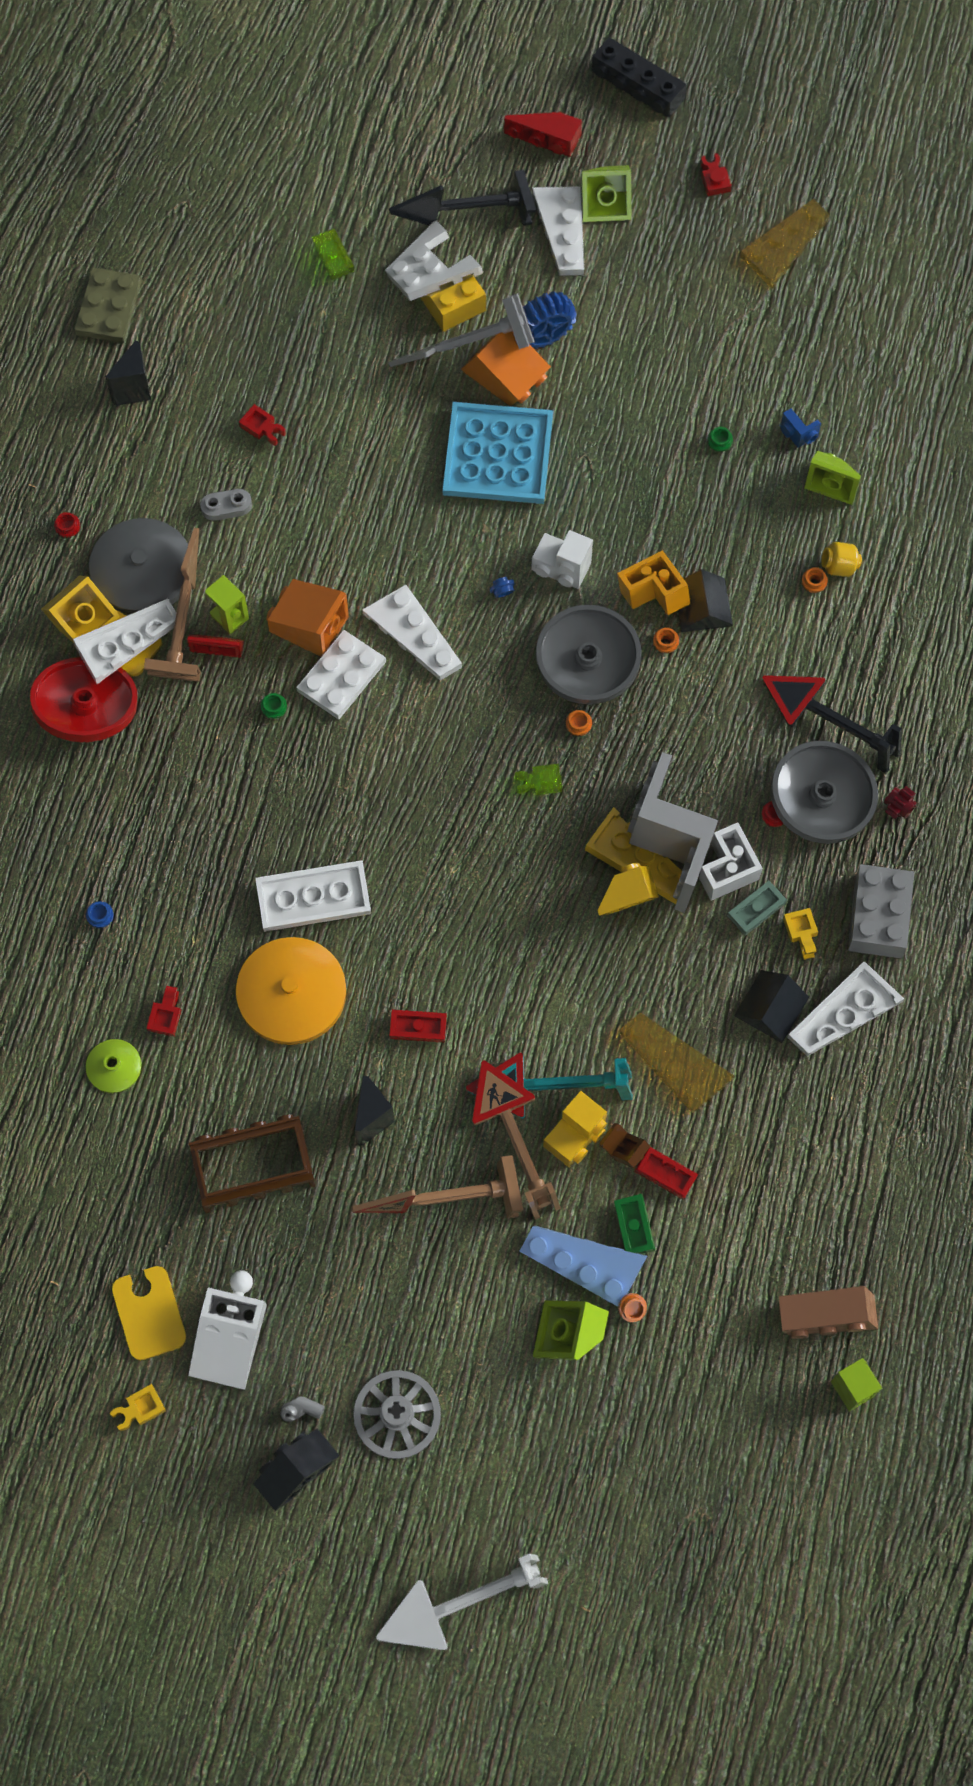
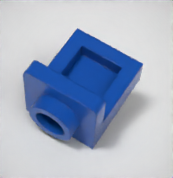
(797, 431)

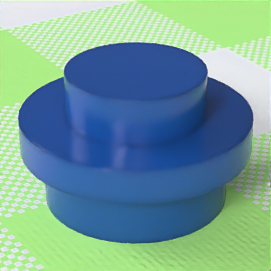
(502, 587)
(99, 914)

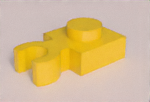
(142, 1406)

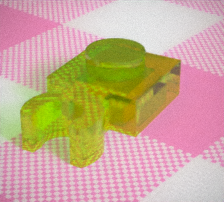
(544, 779)

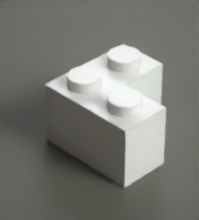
(563, 559)
(735, 863)

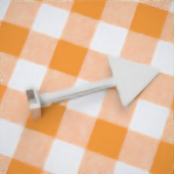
(417, 1620)

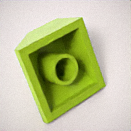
(607, 194)
(832, 477)
(569, 1329)

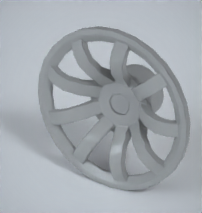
(397, 1414)

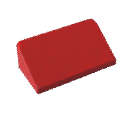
(215, 645)

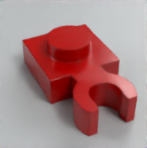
(714, 177)
(261, 423)

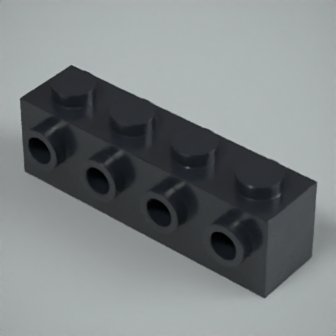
(638, 77)

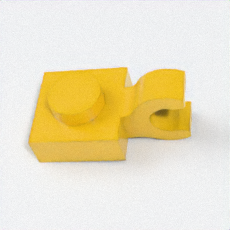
(802, 928)

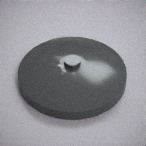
(138, 564)
(588, 654)
(824, 792)

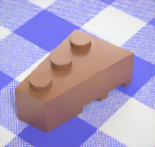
(828, 1312)

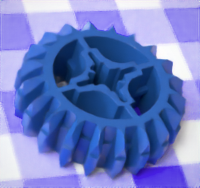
(549, 318)

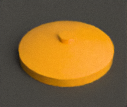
(291, 991)

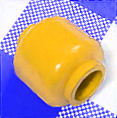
(841, 559)

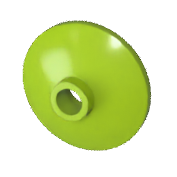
(114, 1078)

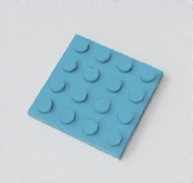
(498, 452)

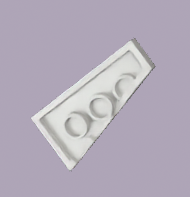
(120, 641)

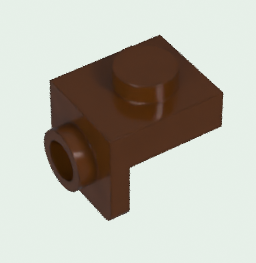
(624, 1146)

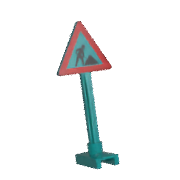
(515, 1070)

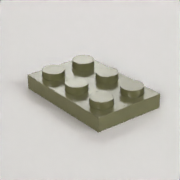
(108, 305)

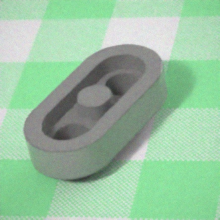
(226, 506)

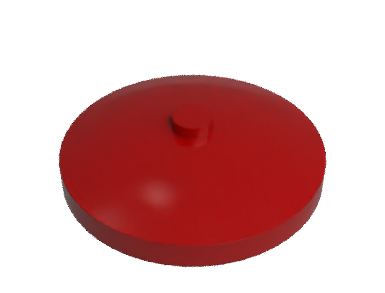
(78, 709)

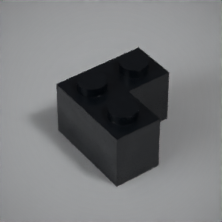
(294, 1468)

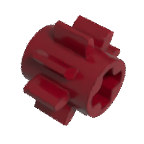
(900, 802)

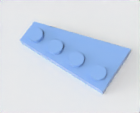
(592, 1265)

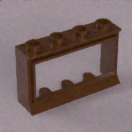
(258, 1188)

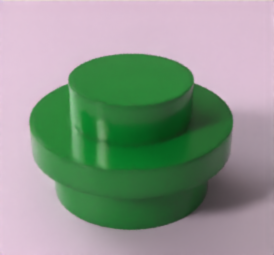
(720, 439)
(273, 706)

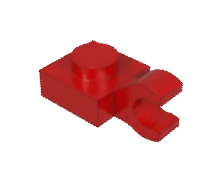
(165, 1016)

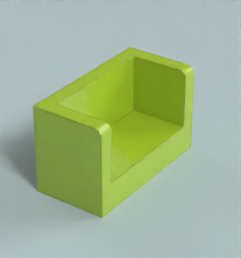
(231, 604)
(856, 1384)

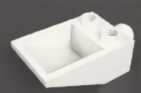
(227, 1340)

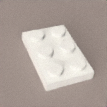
(341, 674)

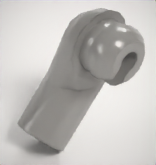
(300, 1407)

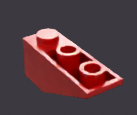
(548, 130)

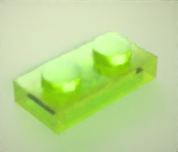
(333, 254)

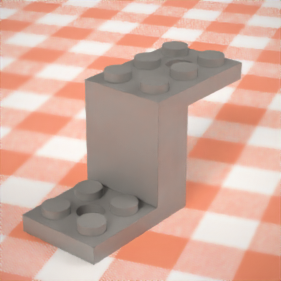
(671, 831)

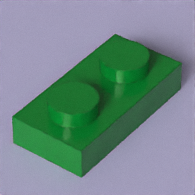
(634, 1224)

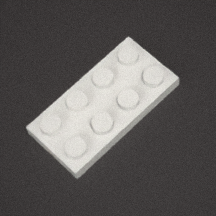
(313, 896)

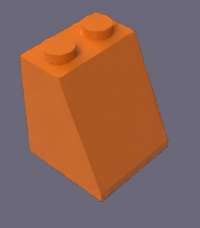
(507, 369)
(309, 615)

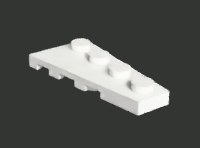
(562, 222)
(412, 628)
(849, 1006)

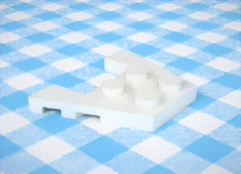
(421, 271)

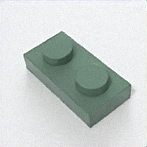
(757, 908)

